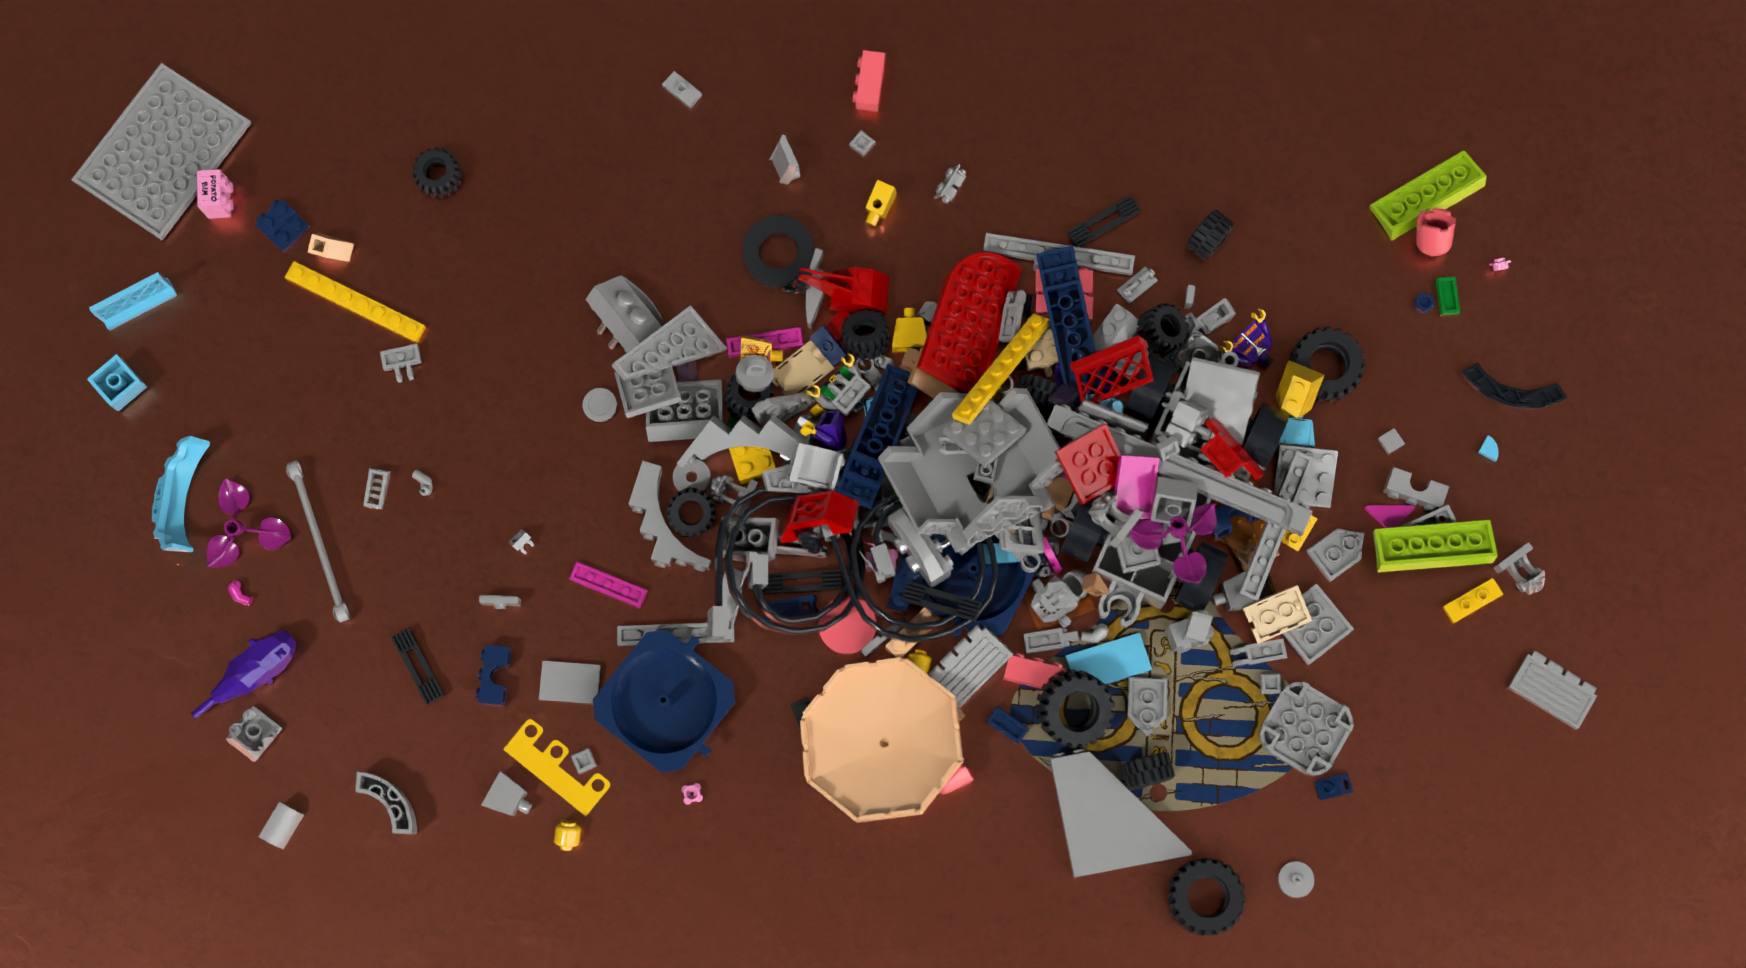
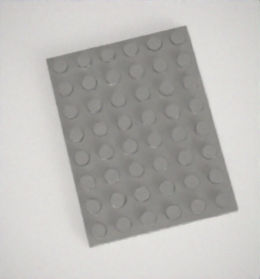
(155, 149)

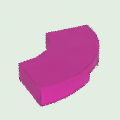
(1052, 556)

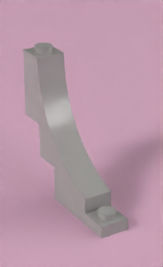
(719, 436)

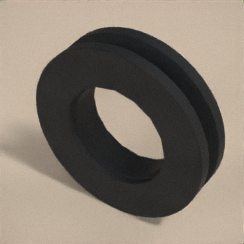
(770, 227)

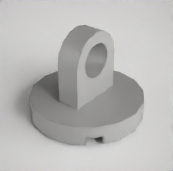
(754, 373)

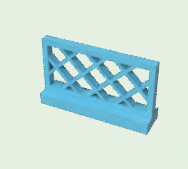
(134, 300)

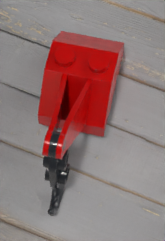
(848, 288)

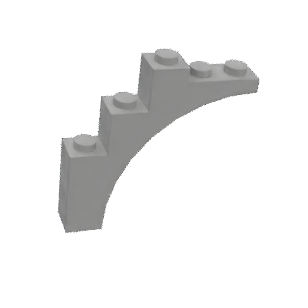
(646, 499)

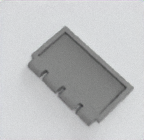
(972, 664)
(1552, 691)

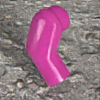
(237, 595)

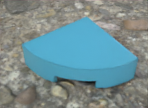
(1489, 449)

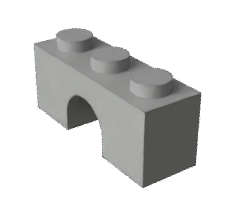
(1399, 487)

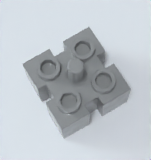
(1187, 423)

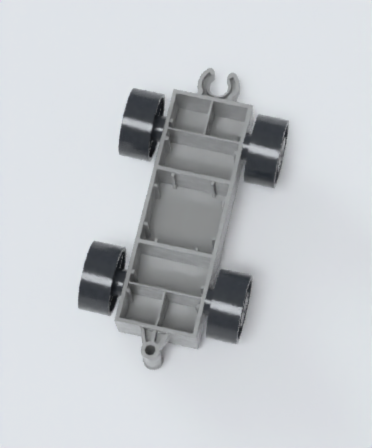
(1155, 583)

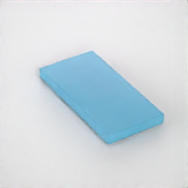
(1112, 659)

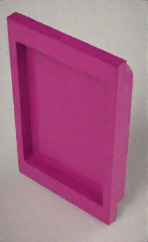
(1136, 484)

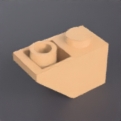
(330, 247)

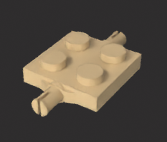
(1043, 354)

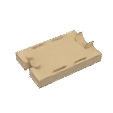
(801, 370)
(1277, 613)

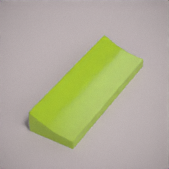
(1434, 189)
(1434, 546)

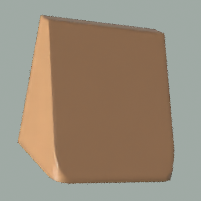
(1094, 585)

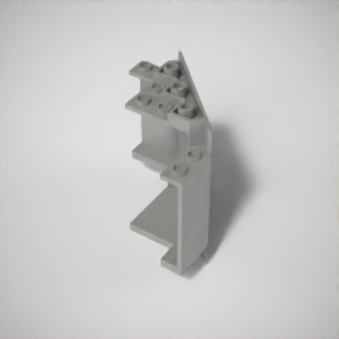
(936, 485)

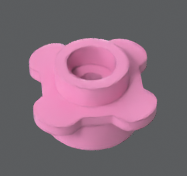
(1500, 264)
(692, 788)

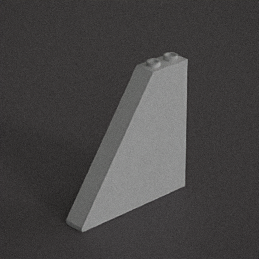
(1105, 821)

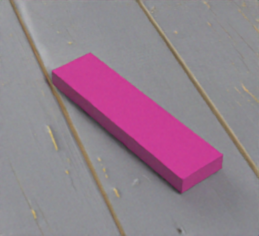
(780, 340)
(608, 584)

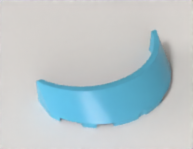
(172, 493)

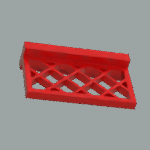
(1111, 356)

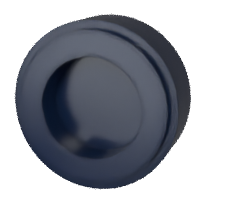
(1424, 302)

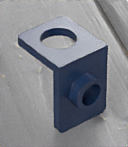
(1333, 786)

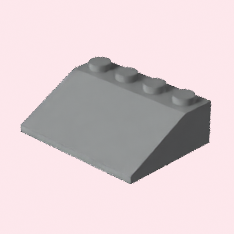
(690, 416)

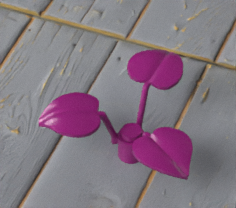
(220, 549)
(1191, 567)

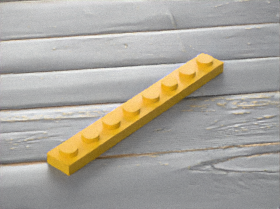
(355, 302)
(1001, 369)

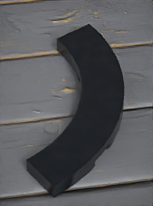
(1510, 396)

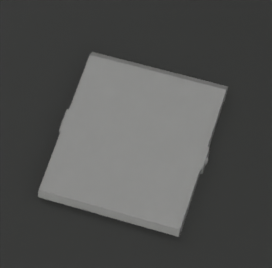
(1225, 392)
(1112, 418)

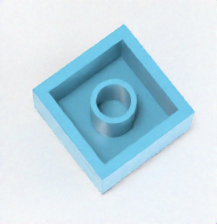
(117, 382)

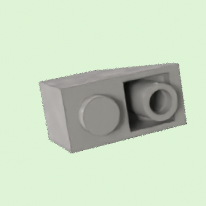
(1197, 627)

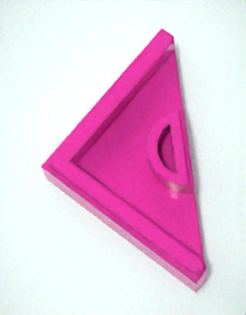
(1389, 515)

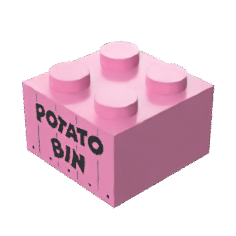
(214, 194)

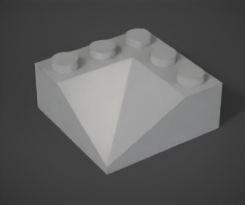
(1116, 328)

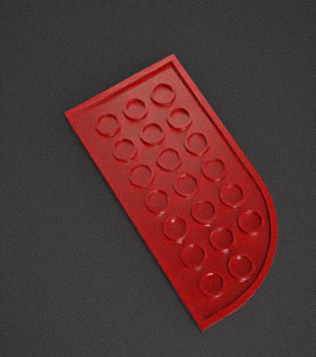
(968, 320)

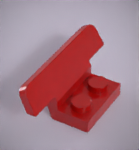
(1227, 453)

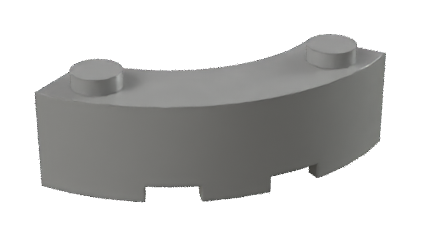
(395, 801)

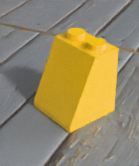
(1298, 389)

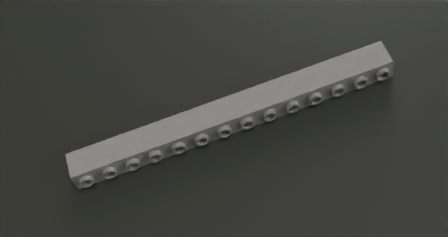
(1211, 483)

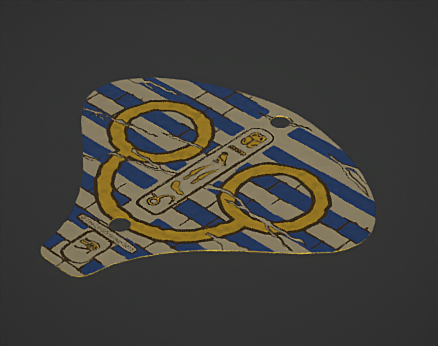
(1209, 719)

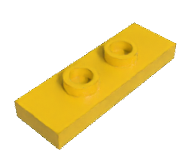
(1472, 600)

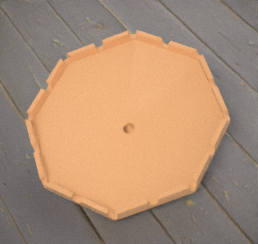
(881, 739)

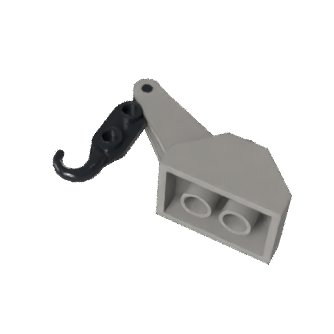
(762, 536)

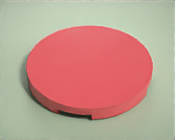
(849, 634)

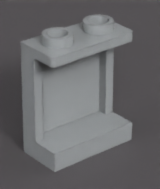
(815, 466)

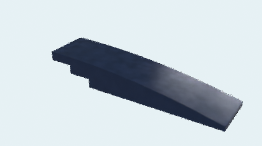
(1067, 312)
(879, 430)

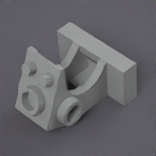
(720, 486)
(1123, 522)
(1536, 577)

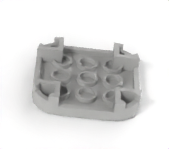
(1305, 729)

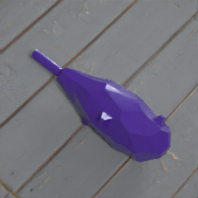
(252, 668)

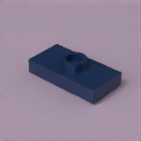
(828, 345)
(1007, 725)

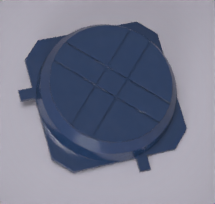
(1008, 593)
(664, 701)

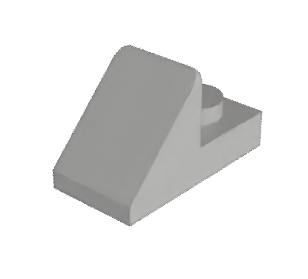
(1216, 316)

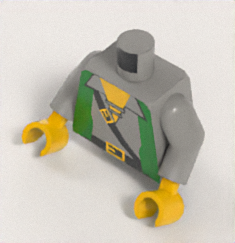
(825, 396)

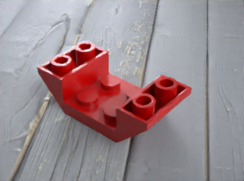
(817, 510)

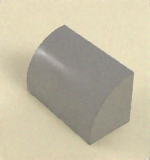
(281, 825)

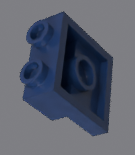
(282, 225)

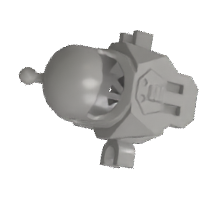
(1058, 594)

